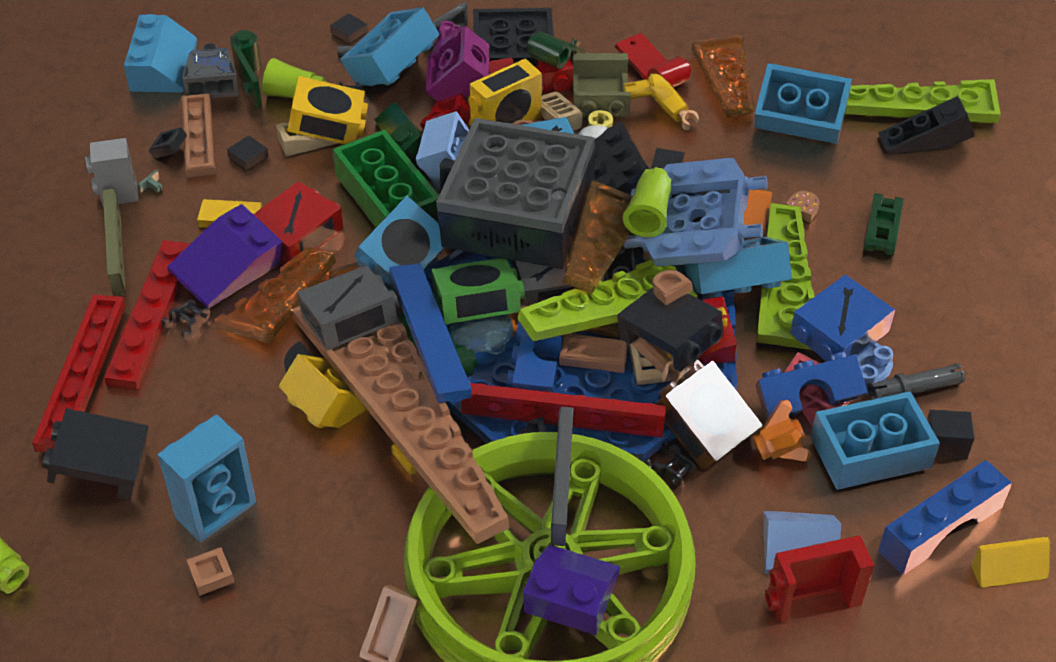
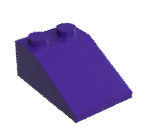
(227, 256)

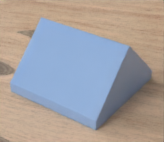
(795, 530)

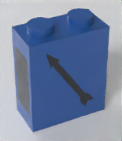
(842, 319)

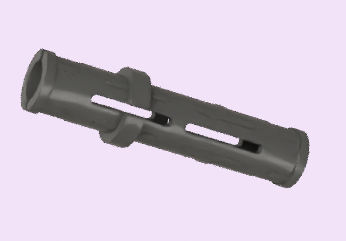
(917, 382)

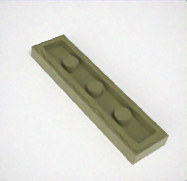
(114, 244)

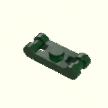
(884, 222)

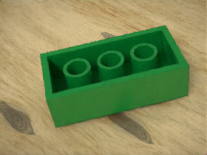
(381, 177)

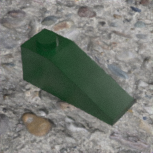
(401, 130)

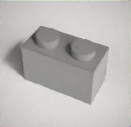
(112, 169)

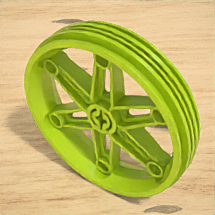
(590, 465)

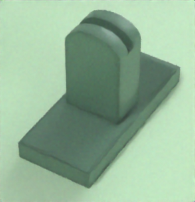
(151, 182)

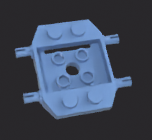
(720, 230)

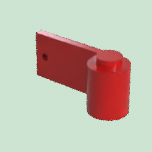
(649, 60)

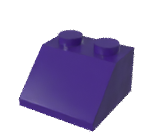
(570, 589)

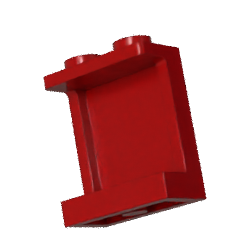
(819, 570)

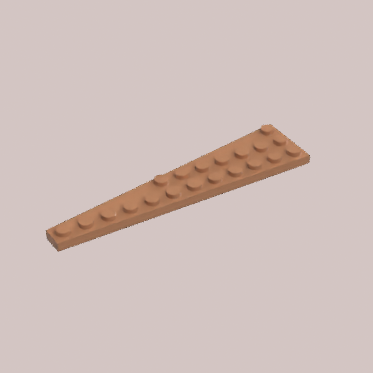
(396, 391)

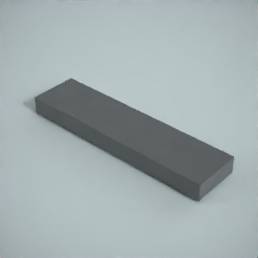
(561, 477)

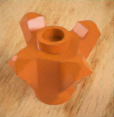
(781, 436)

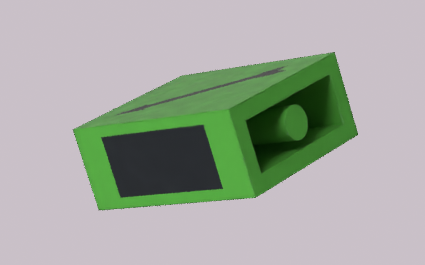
(477, 290)

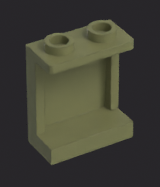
(600, 83)

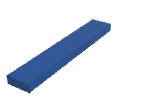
(430, 333)

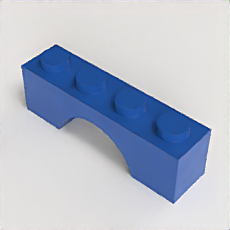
(921, 529)

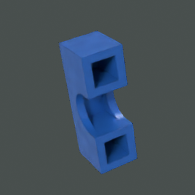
(530, 369)
(838, 377)

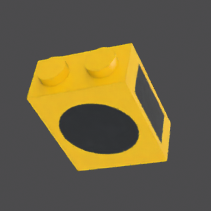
(507, 94)
(327, 111)

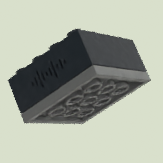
(516, 192)

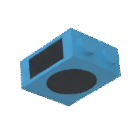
(401, 239)

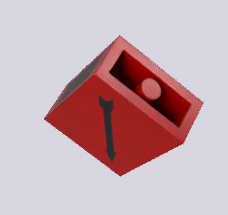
(301, 219)

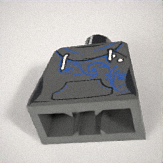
(210, 73)

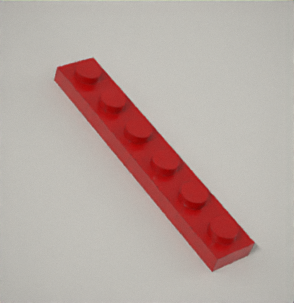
(145, 322)
(81, 365)
(588, 412)

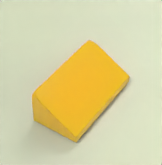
(1012, 562)

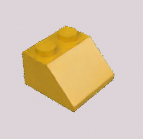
(320, 392)

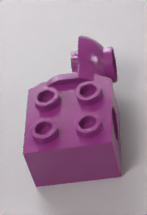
(456, 61)

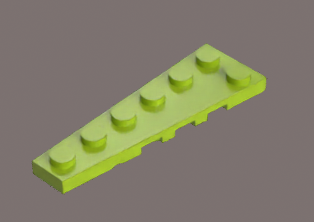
(976, 96)
(780, 302)
(581, 310)

